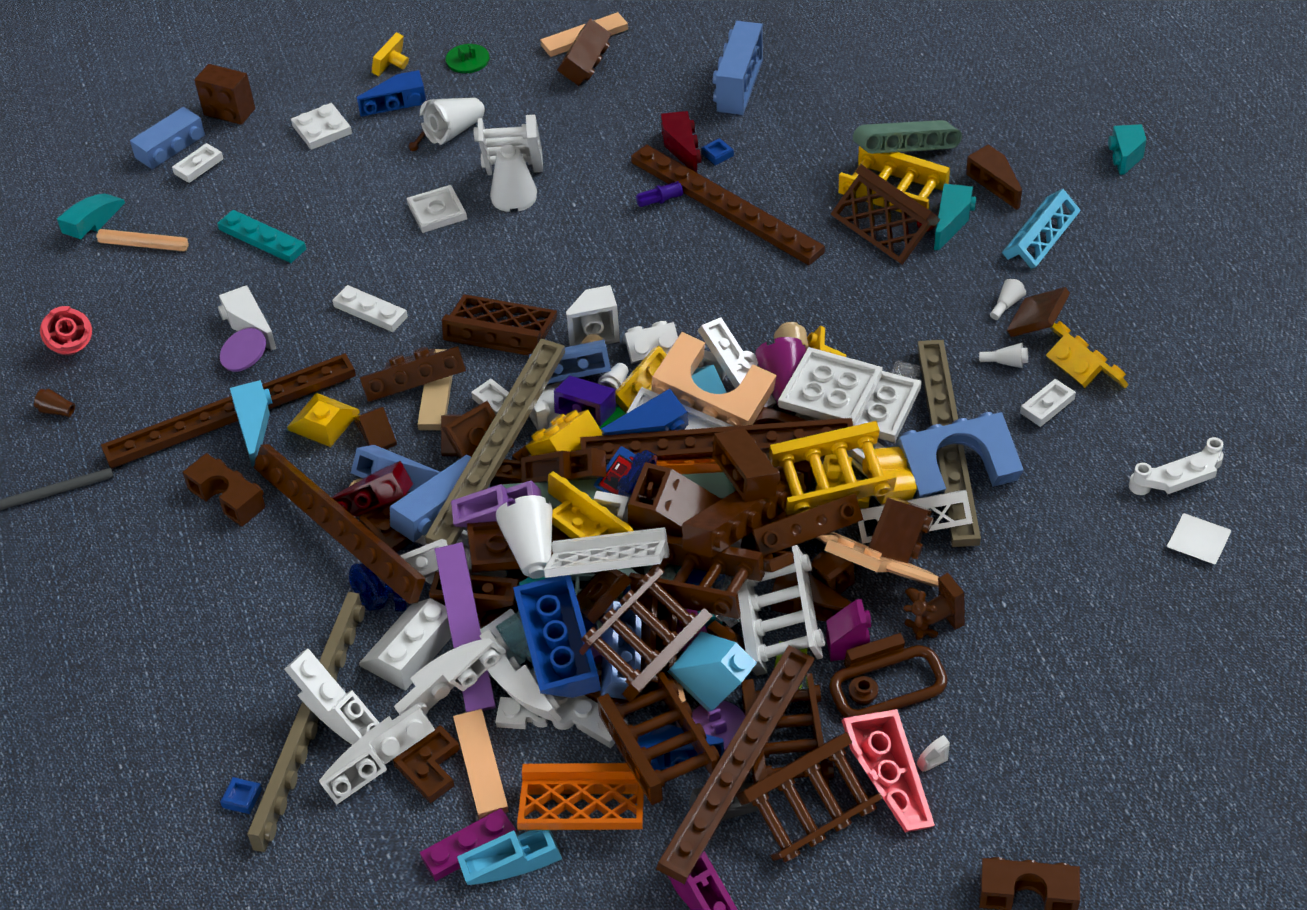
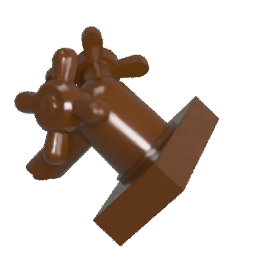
(948, 605)

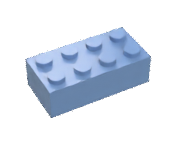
(738, 67)

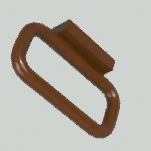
(880, 655)

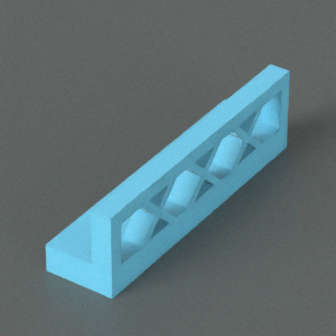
(1030, 233)

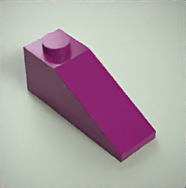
(704, 888)

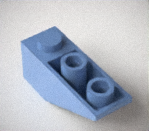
(374, 458)

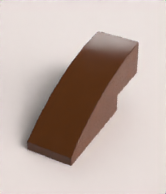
(572, 465)

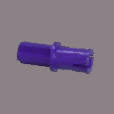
(659, 194)

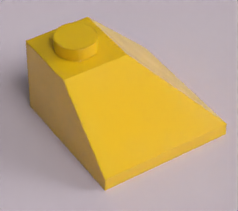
(323, 419)

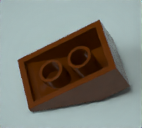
(901, 530)

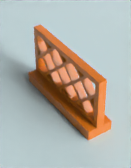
(580, 780)

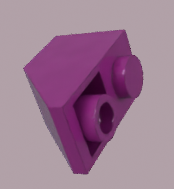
(847, 630)

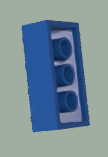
(554, 637)

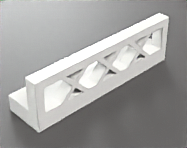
(926, 502)

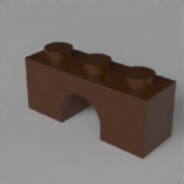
(239, 499)
(1003, 878)

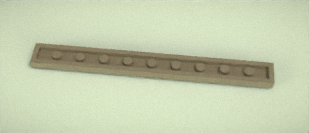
(499, 435)
(952, 457)
(303, 730)

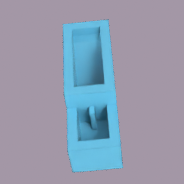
(509, 856)

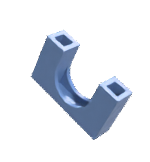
(984, 434)

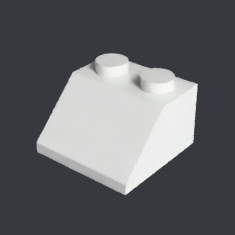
(593, 314)

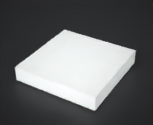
(436, 208)

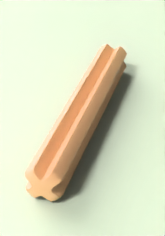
(142, 240)

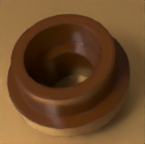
(860, 696)

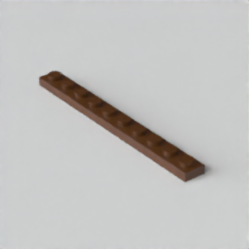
(729, 205)
(223, 412)
(699, 442)
(340, 524)
(734, 766)

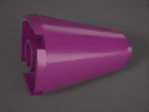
(782, 360)

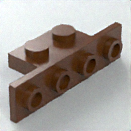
(412, 371)

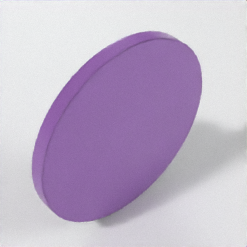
(243, 349)
(721, 721)

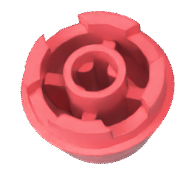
(65, 330)

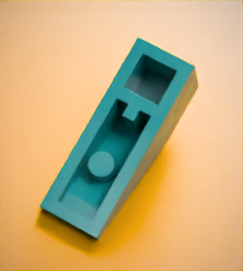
(953, 212)

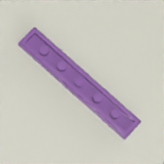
(463, 617)

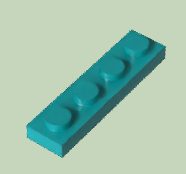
(262, 236)

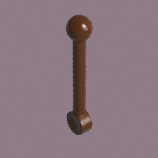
(413, 146)

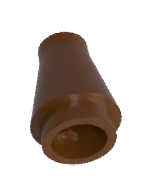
(52, 403)

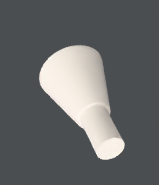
(1011, 292)
(1012, 356)

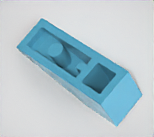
(253, 414)

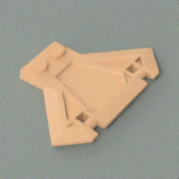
(872, 559)

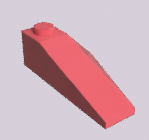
(888, 762)

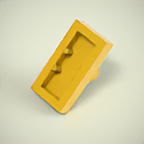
(390, 54)

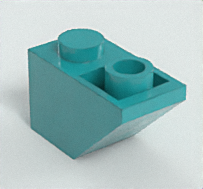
(1127, 145)

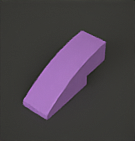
(484, 504)

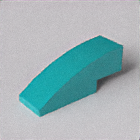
(89, 214)

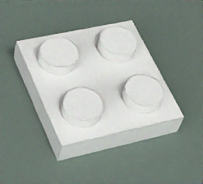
(321, 126)

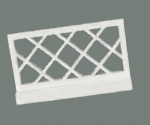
(607, 552)

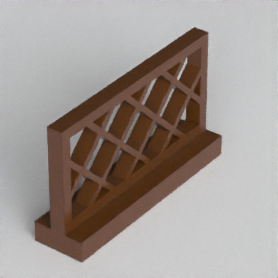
(899, 201)
(497, 334)

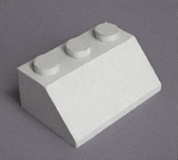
(409, 643)

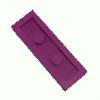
(442, 856)

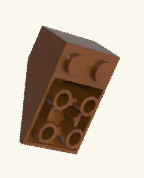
(666, 500)

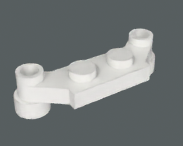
(1179, 473)

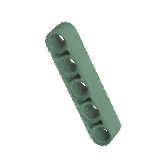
(907, 136)

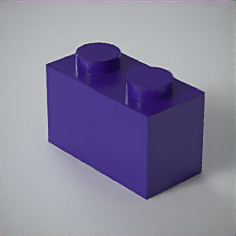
(585, 395)

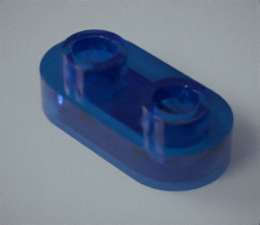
(627, 482)
(368, 585)

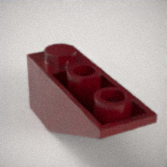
(679, 138)
(375, 490)

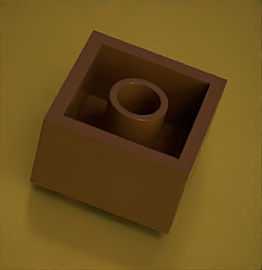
(225, 94)

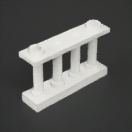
(523, 137)
(755, 628)

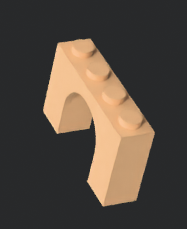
(735, 407)

